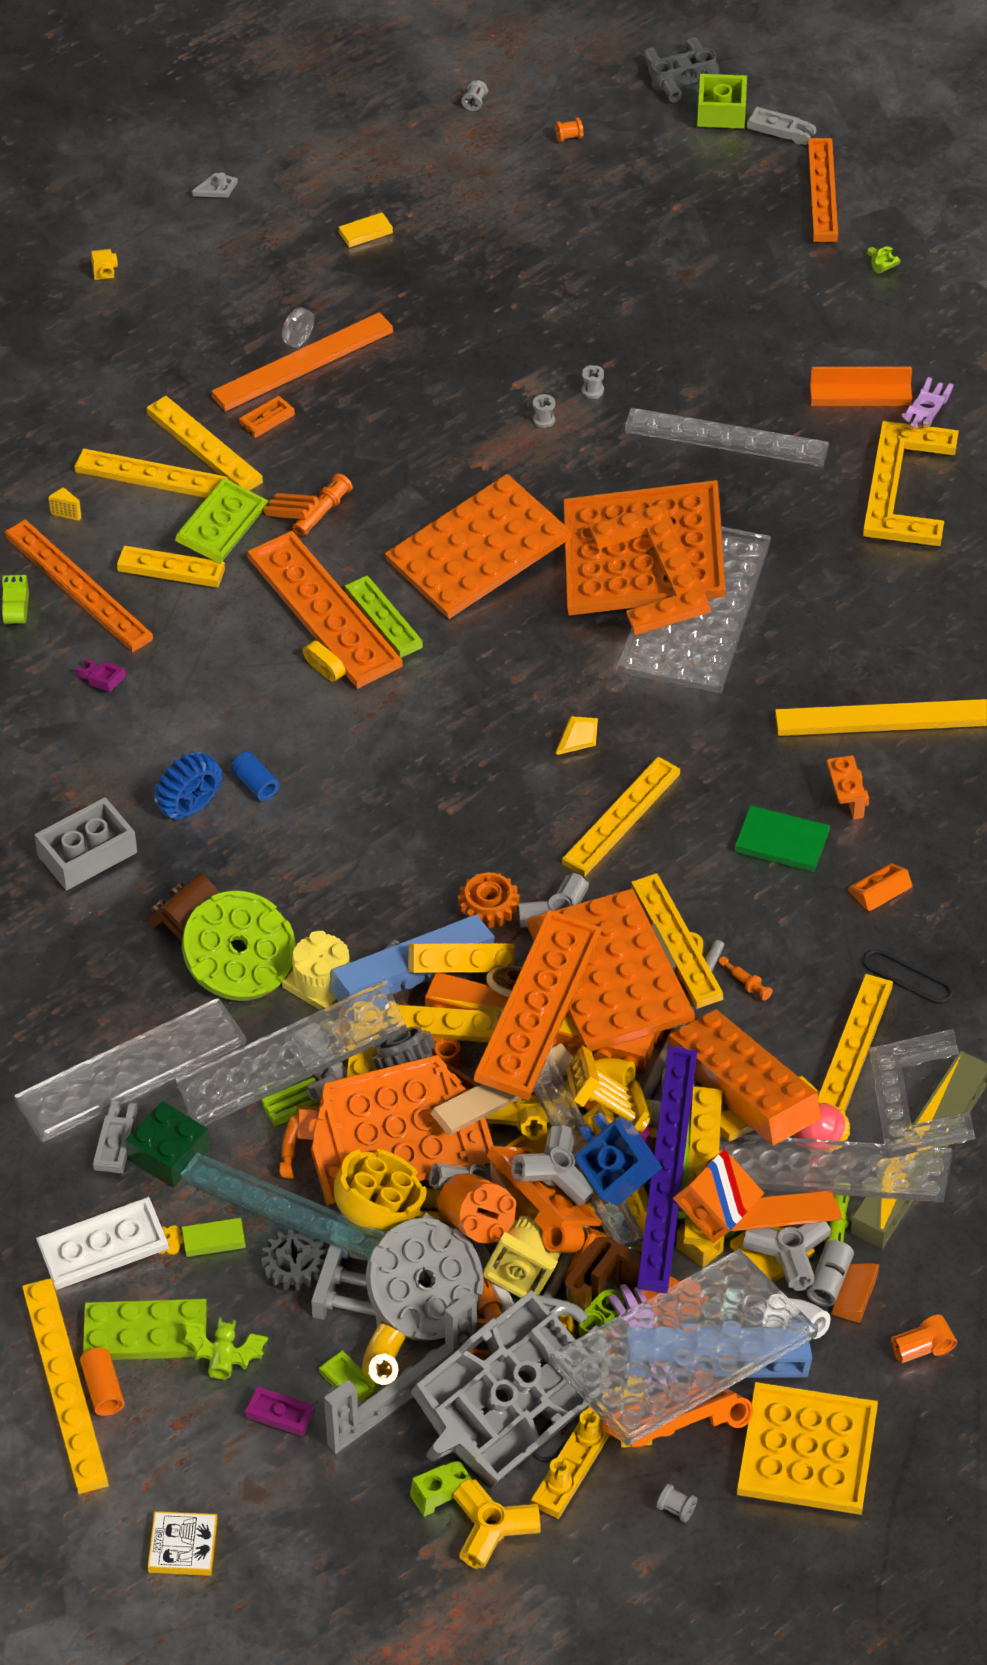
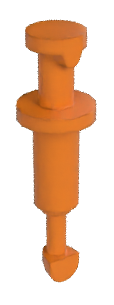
(752, 983)

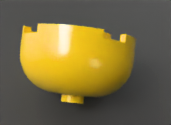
(371, 1204)

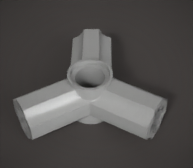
(569, 894)
(555, 1166)
(790, 1249)

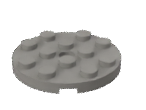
(395, 1273)

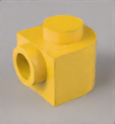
(103, 264)

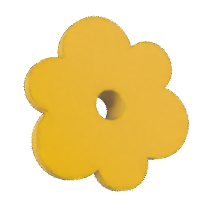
(174, 1239)

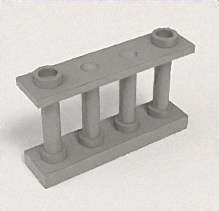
(332, 1274)

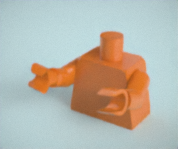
(299, 1126)

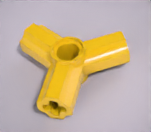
(525, 1114)
(484, 1536)

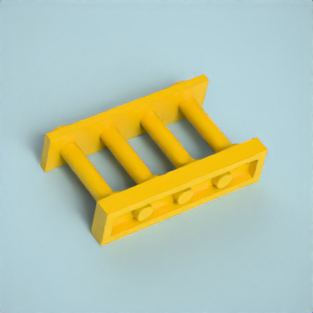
(593, 1084)

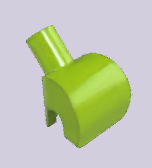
(882, 259)

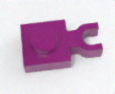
(104, 676)

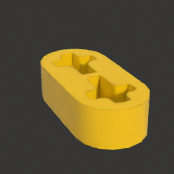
(324, 661)

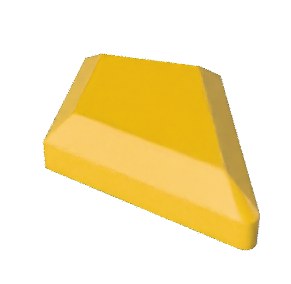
(578, 734)

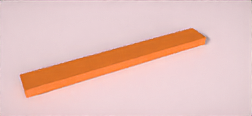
(302, 361)
(79, 586)

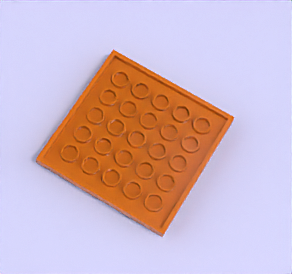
(630, 571)

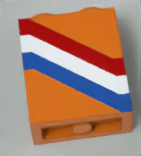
(719, 1196)

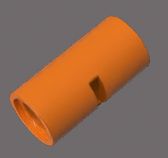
(102, 1381)

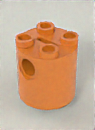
(476, 1207)

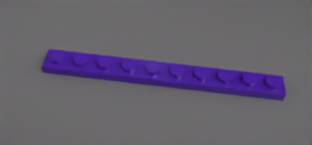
(666, 1183)

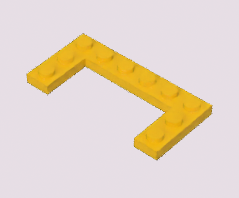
(880, 520)
(442, 1024)

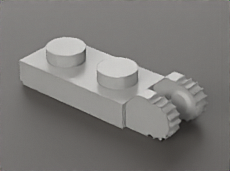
(781, 125)
(111, 1148)

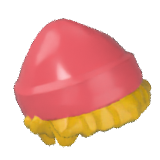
(832, 1126)

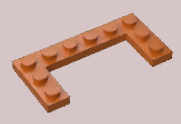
(689, 595)

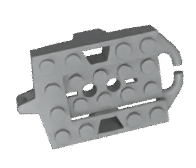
(466, 1384)

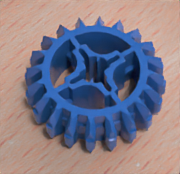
(188, 785)

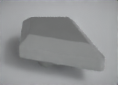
(216, 186)

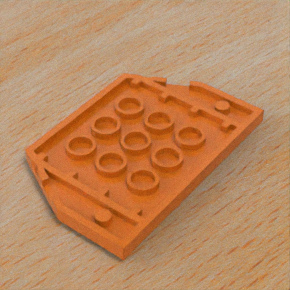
(393, 1114)

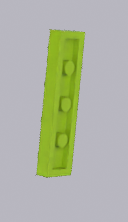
(383, 616)

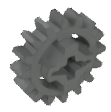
(279, 1263)

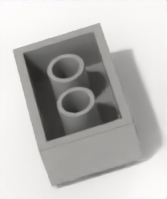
(85, 843)

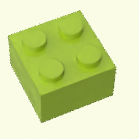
(722, 101)

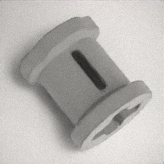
(477, 101)
(592, 384)
(543, 413)
(677, 1503)

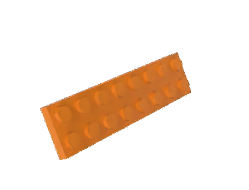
(324, 608)
(538, 1005)

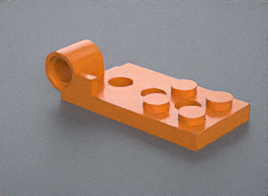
(558, 1213)
(717, 1408)

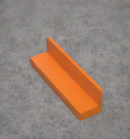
(861, 386)
(790, 1210)

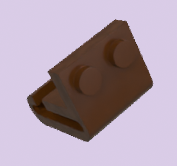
(182, 904)
(602, 1268)

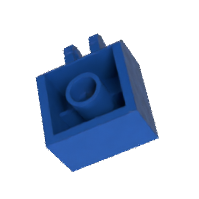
(615, 1159)

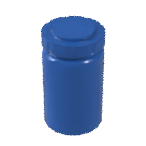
(255, 776)

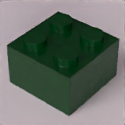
(166, 1143)

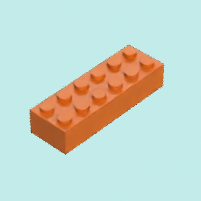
(750, 1078)

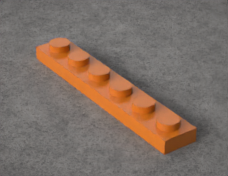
(822, 190)

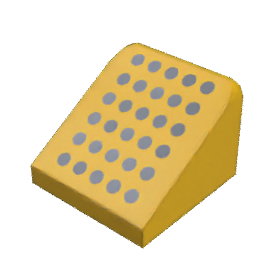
(65, 505)

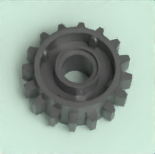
(404, 1048)

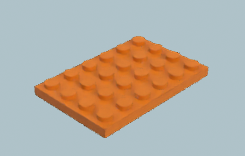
(478, 546)
(628, 980)

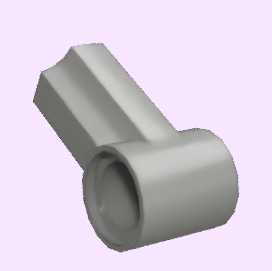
(442, 1173)

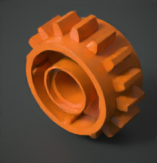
(490, 898)

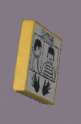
(182, 1543)

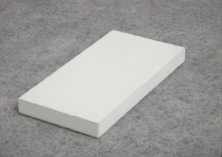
(102, 1243)

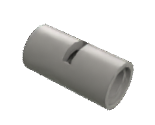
(830, 1273)

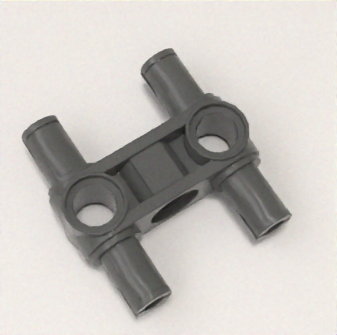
(680, 69)

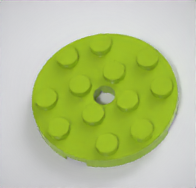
(218, 965)

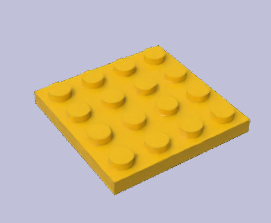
(808, 1448)

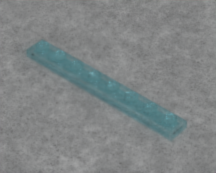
(280, 1205)

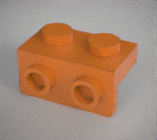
(848, 784)

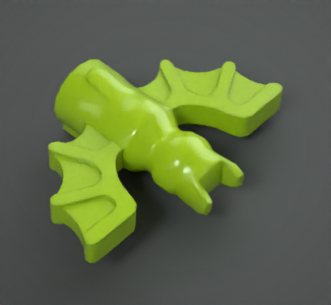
(222, 1352)

